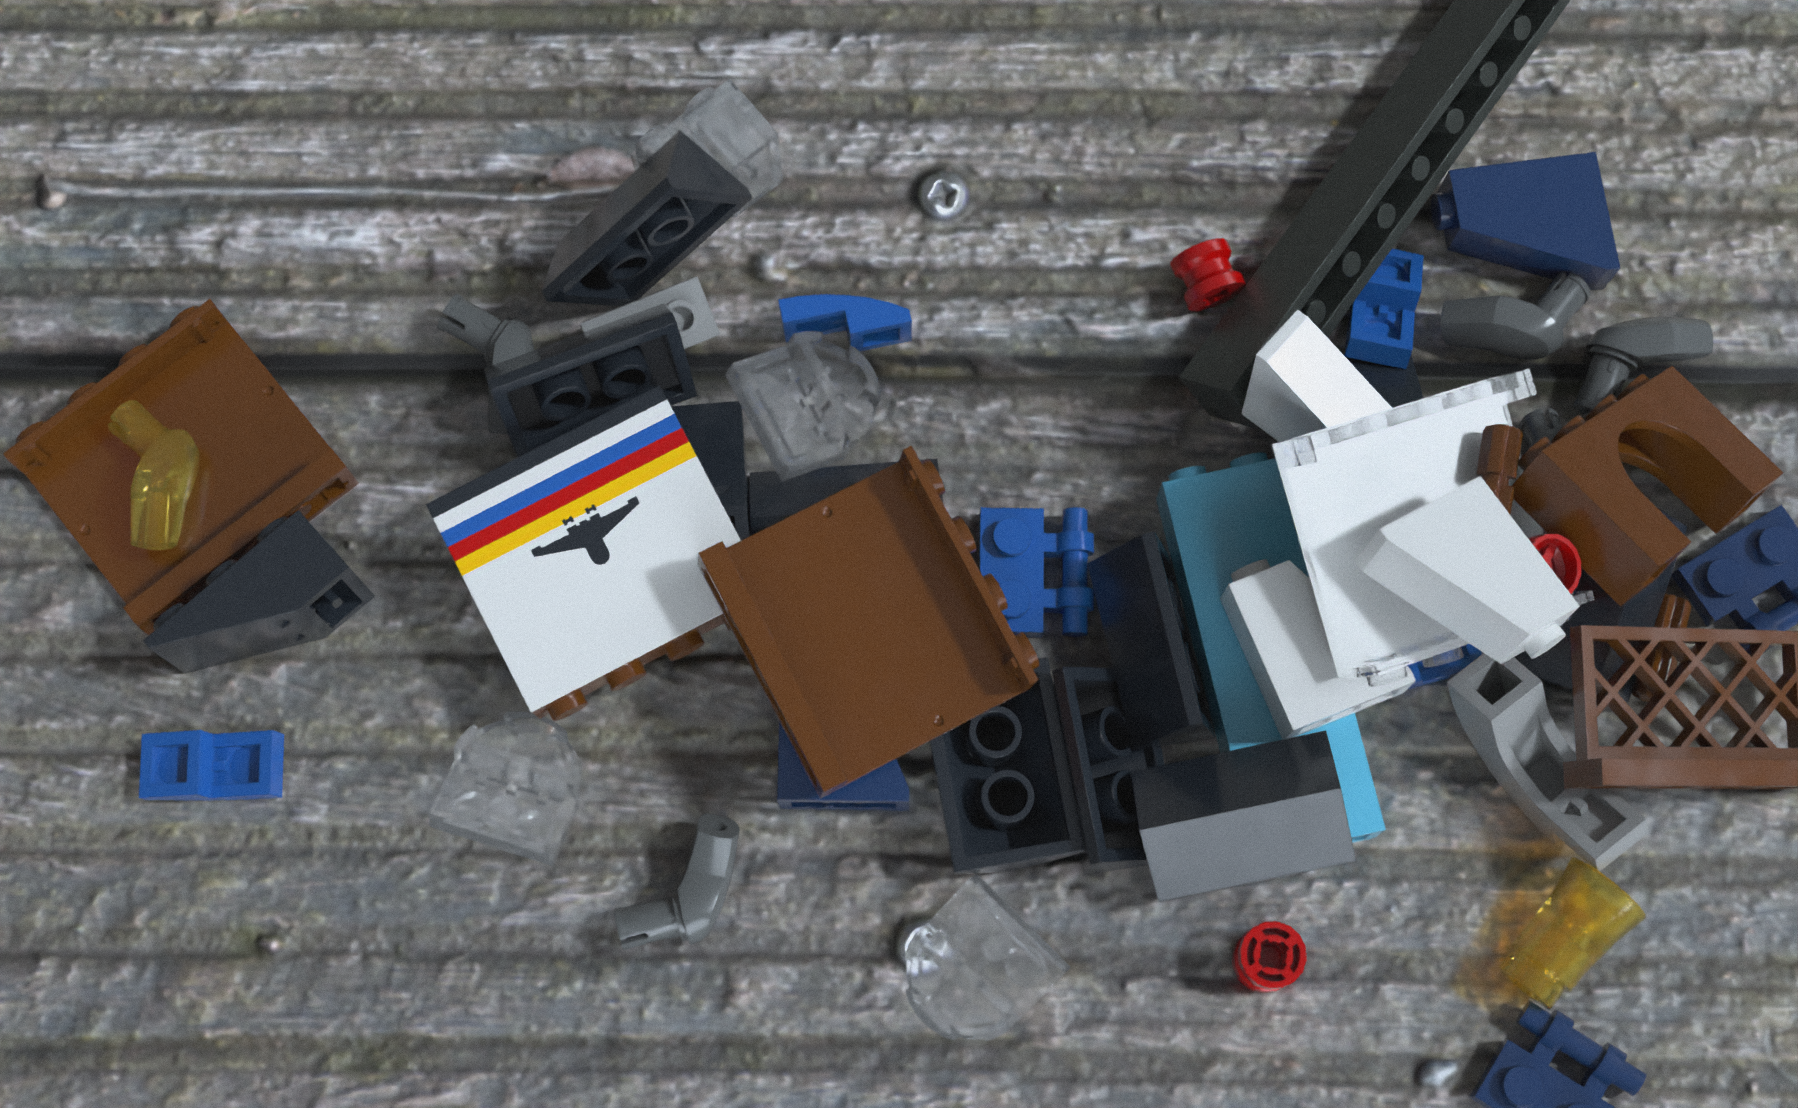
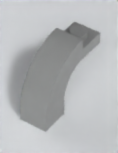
(1521, 746)

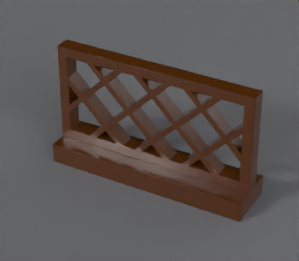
(1680, 765)

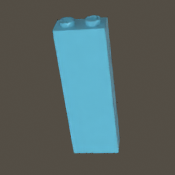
(1211, 530)

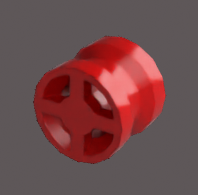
(1207, 274)

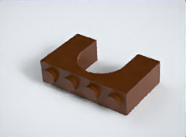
(1666, 429)

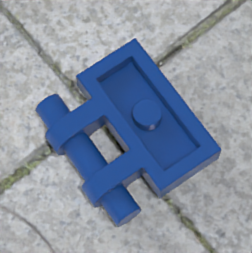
(1014, 553)

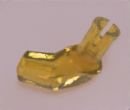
(162, 477)

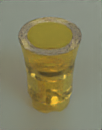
(1570, 933)

